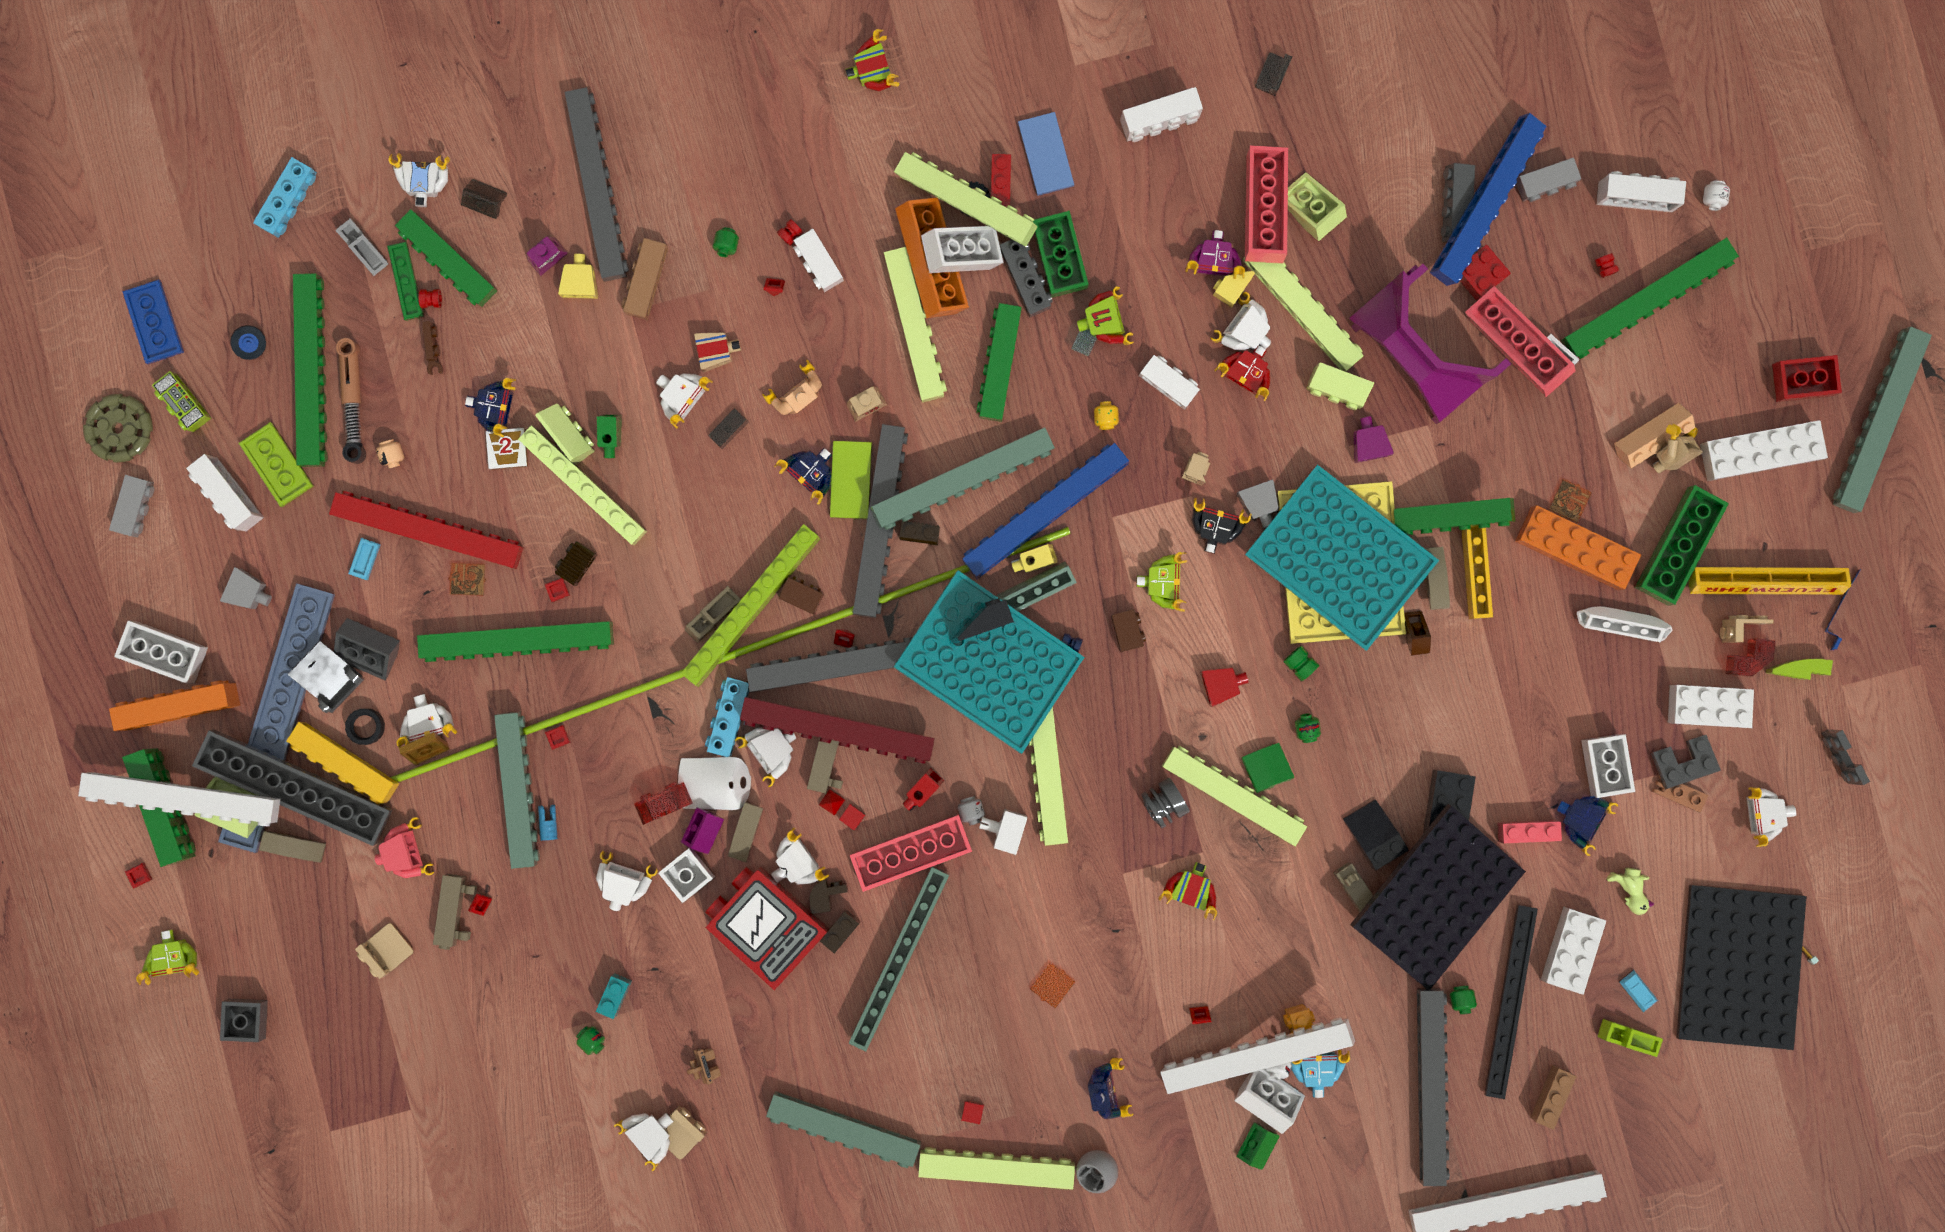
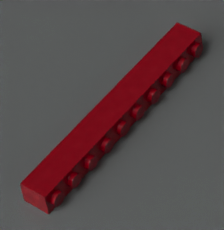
(837, 729)

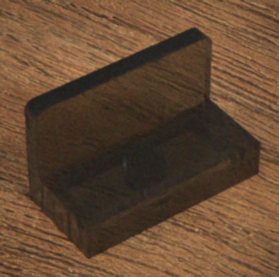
(1273, 73)
(483, 198)
(728, 428)

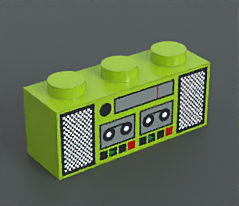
(181, 402)

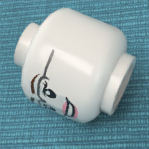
(1716, 195)

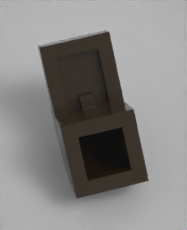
(821, 893)

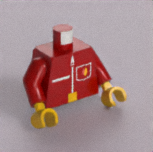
(1248, 371)

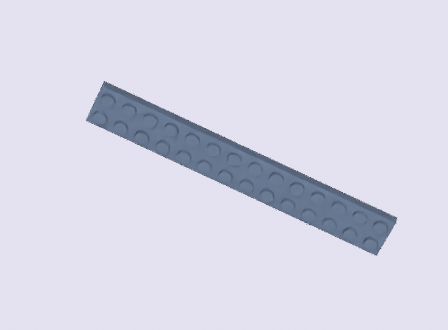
(282, 694)

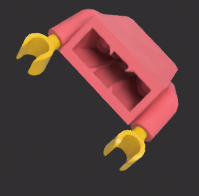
(400, 852)

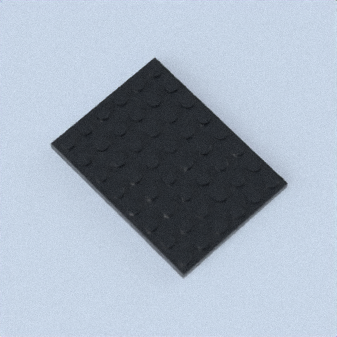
(1438, 897)
(1741, 967)

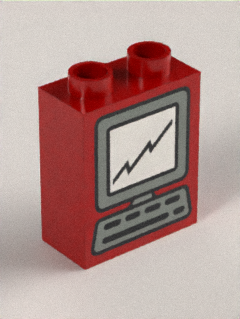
(765, 926)

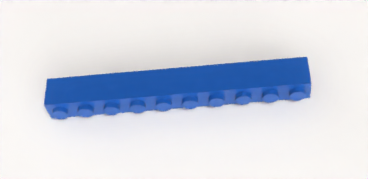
(1488, 199)
(1045, 511)

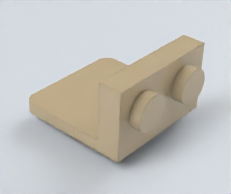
(1733, 628)
(384, 951)
(684, 1132)

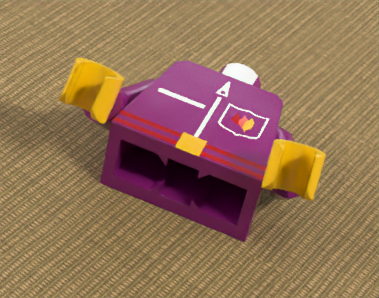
(1216, 258)

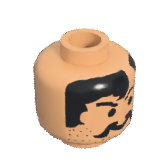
(390, 453)

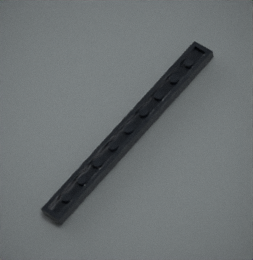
(1510, 1001)

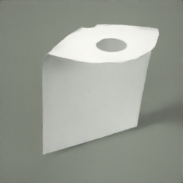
(709, 782)

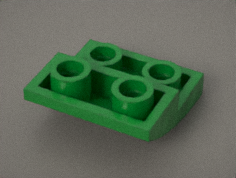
(1267, 767)

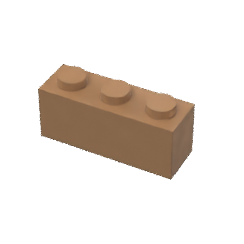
(1553, 1097)

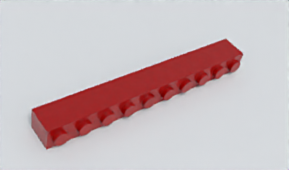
(426, 530)

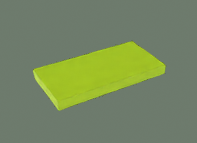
(276, 464)
(850, 479)

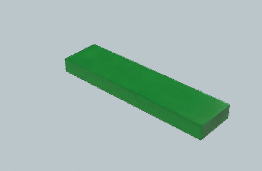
(405, 280)

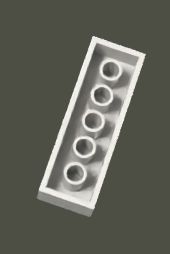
(1763, 450)

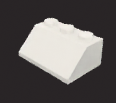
(1270, 1100)

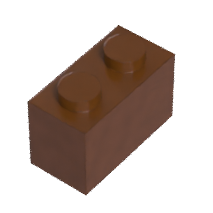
(800, 595)
(1128, 630)

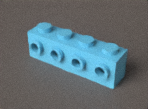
(285, 197)
(728, 720)

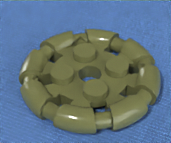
(109, 420)

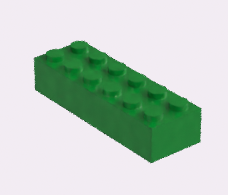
(1681, 545)
(165, 829)

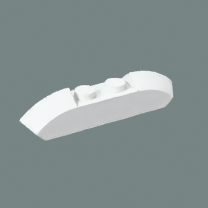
(1624, 623)

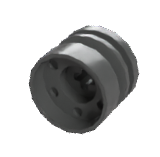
(1165, 802)

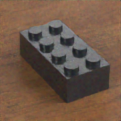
(1449, 789)

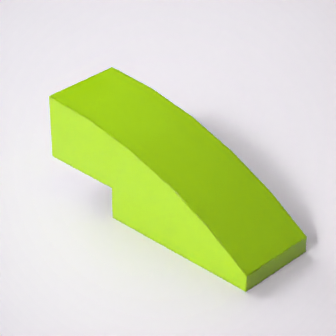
(1802, 668)
(1630, 1038)

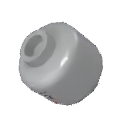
(971, 810)

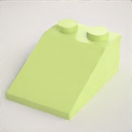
(1314, 206)

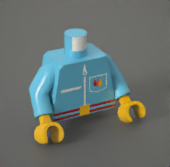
(1320, 1070)

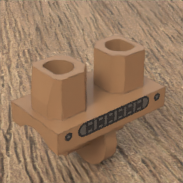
(707, 1074)

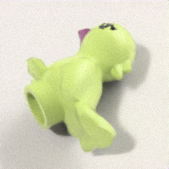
(1633, 884)

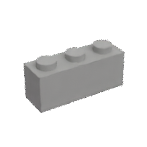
(1548, 180)
(132, 506)

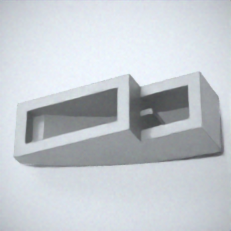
(362, 246)

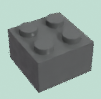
(243, 1020)

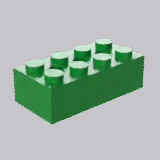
(1066, 244)

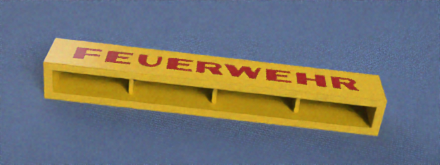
(1769, 580)

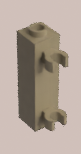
(822, 768)
(1353, 885)
(450, 911)

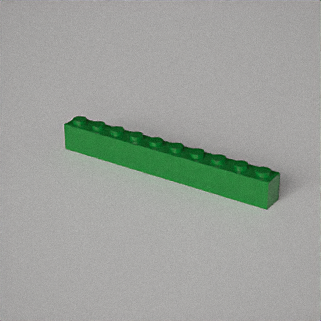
(1650, 298)
(309, 370)
(515, 640)

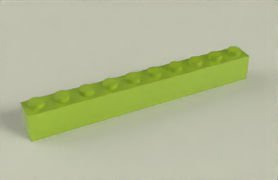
(750, 606)

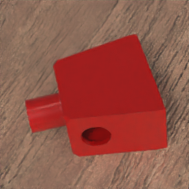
(1222, 684)
(927, 785)

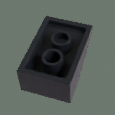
(986, 619)
(1375, 835)

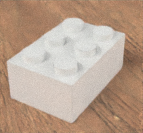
(1608, 765)

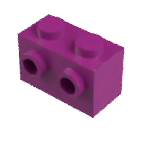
(702, 830)

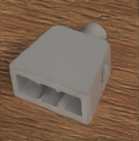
(1260, 501)
(245, 590)

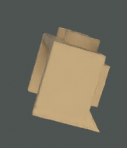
(1196, 468)

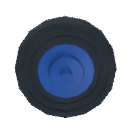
(248, 342)

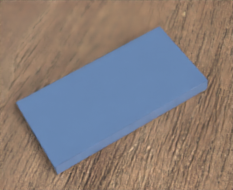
(1046, 153)

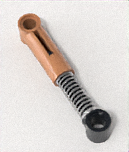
(350, 398)

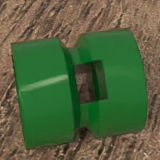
(1301, 663)

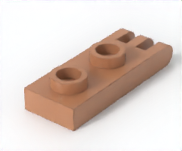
(1683, 795)

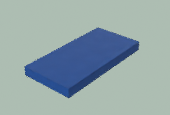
(153, 321)

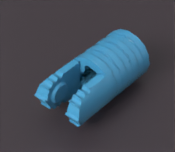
(548, 829)

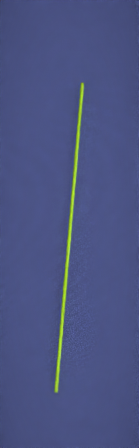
(730, 655)

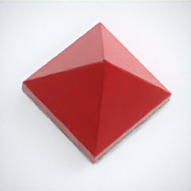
(774, 286)
(844, 638)
(832, 802)
(480, 904)
(1200, 1015)

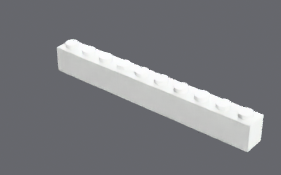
(179, 797)
(1258, 1056)
(1509, 1203)

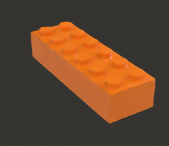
(939, 292)
(1578, 548)
(175, 706)

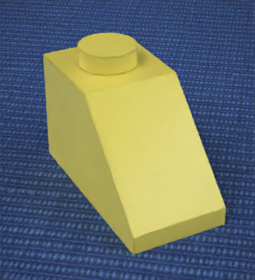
(1230, 288)

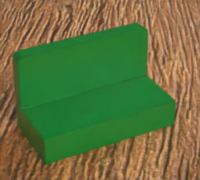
(1257, 1146)

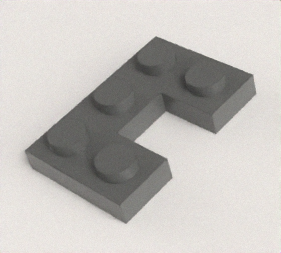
(1838, 744)
(1674, 774)

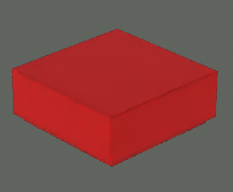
(557, 590)
(557, 737)
(852, 817)
(138, 875)
(972, 1112)

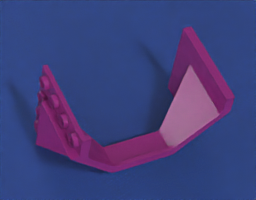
(1440, 382)

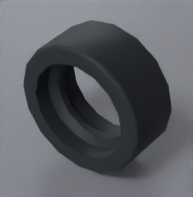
(349, 726)

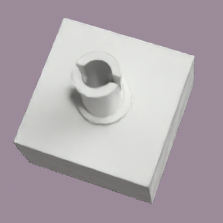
(1007, 830)

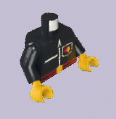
(1216, 525)

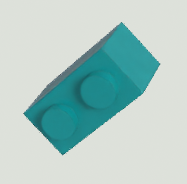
(613, 996)

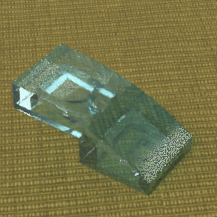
(1084, 342)

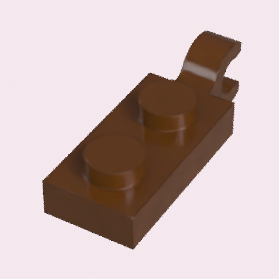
(432, 350)

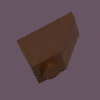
(1417, 633)

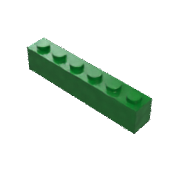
(446, 258)
(1000, 362)
(1455, 515)

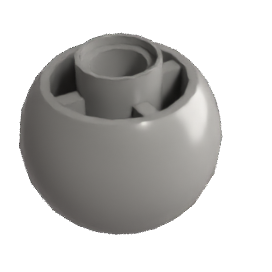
(1097, 1171)

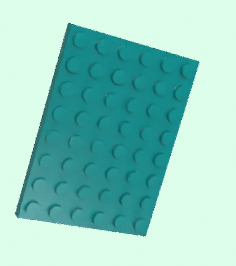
(1341, 557)
(995, 679)

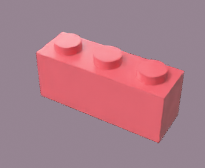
(1529, 831)

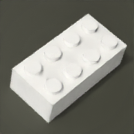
(1161, 115)
(1641, 192)
(961, 249)
(224, 493)
(161, 652)
(1710, 706)
(1573, 950)

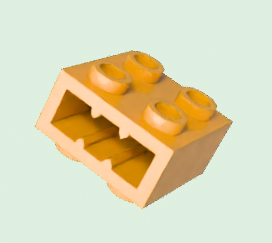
(1298, 1017)

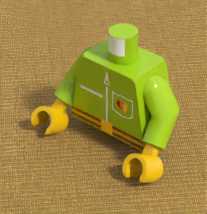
(1164, 581)
(169, 958)

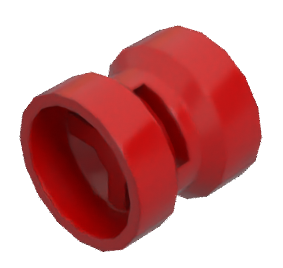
(790, 232)
(1607, 265)
(430, 298)

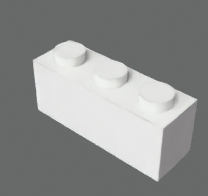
(817, 261)
(1169, 381)

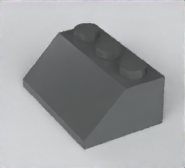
(366, 648)

